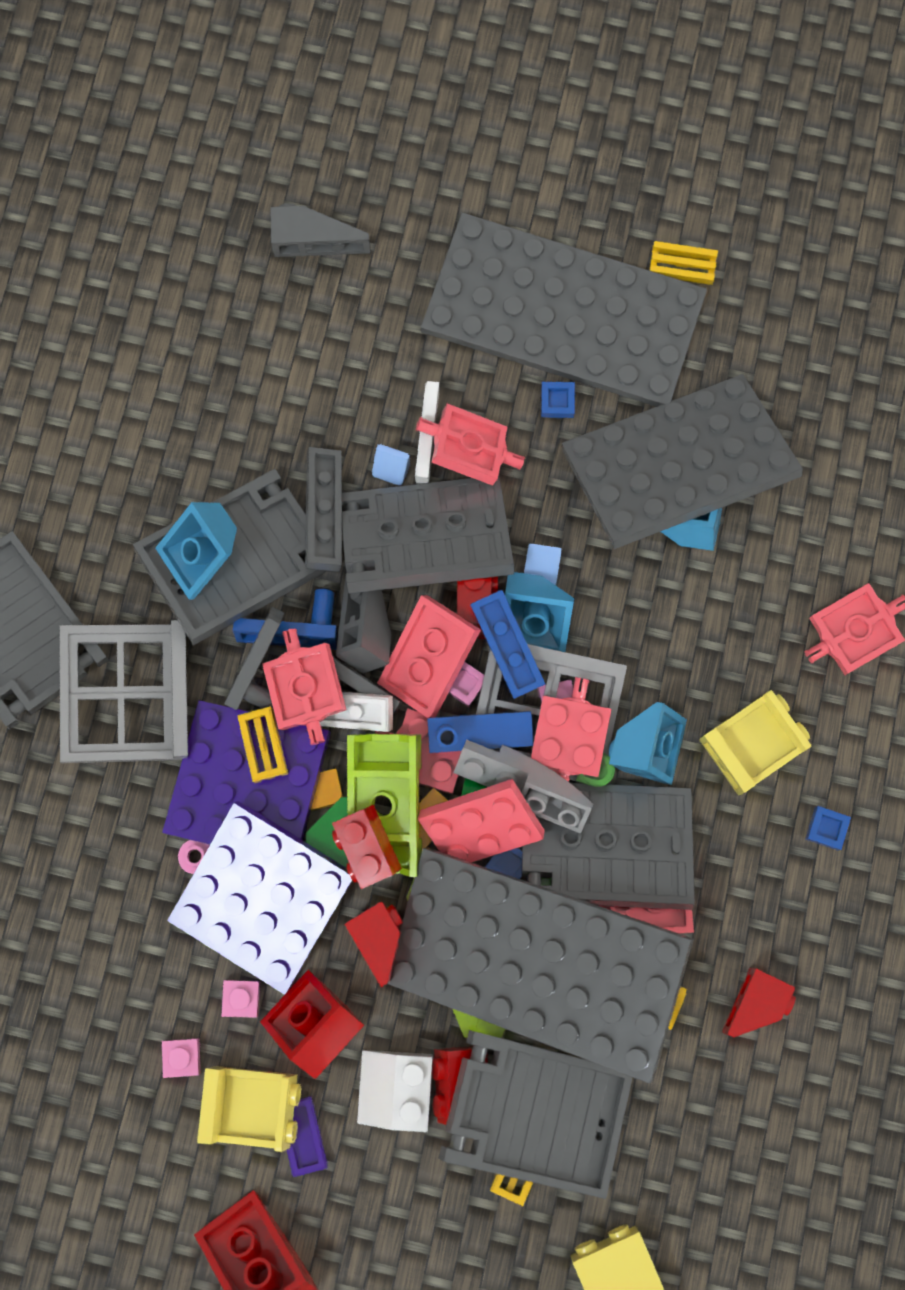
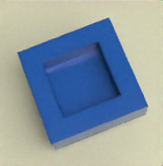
(558, 399)
(828, 828)
(507, 863)

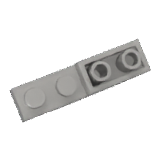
(542, 788)

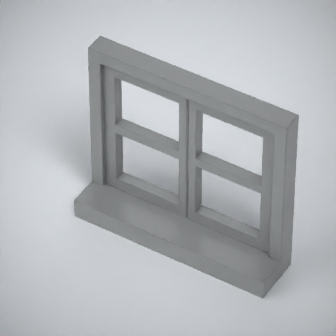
(557, 663)
(172, 692)

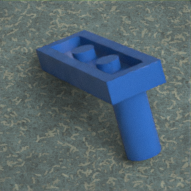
(309, 634)
(507, 644)
(488, 730)

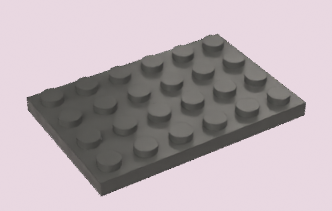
(680, 460)

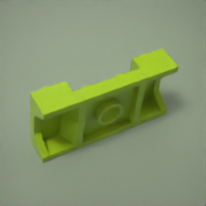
(388, 768)

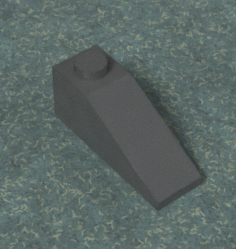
(310, 233)
(364, 630)

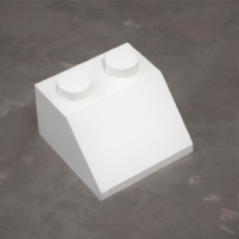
(395, 1090)

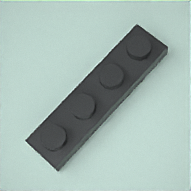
(323, 509)

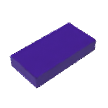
(308, 1151)

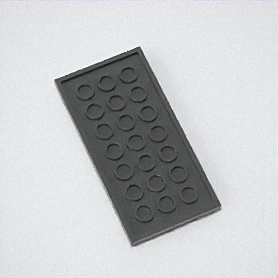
(564, 310)
(540, 963)

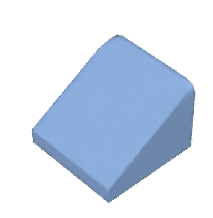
(390, 465)
(543, 561)

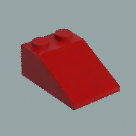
(251, 1250)

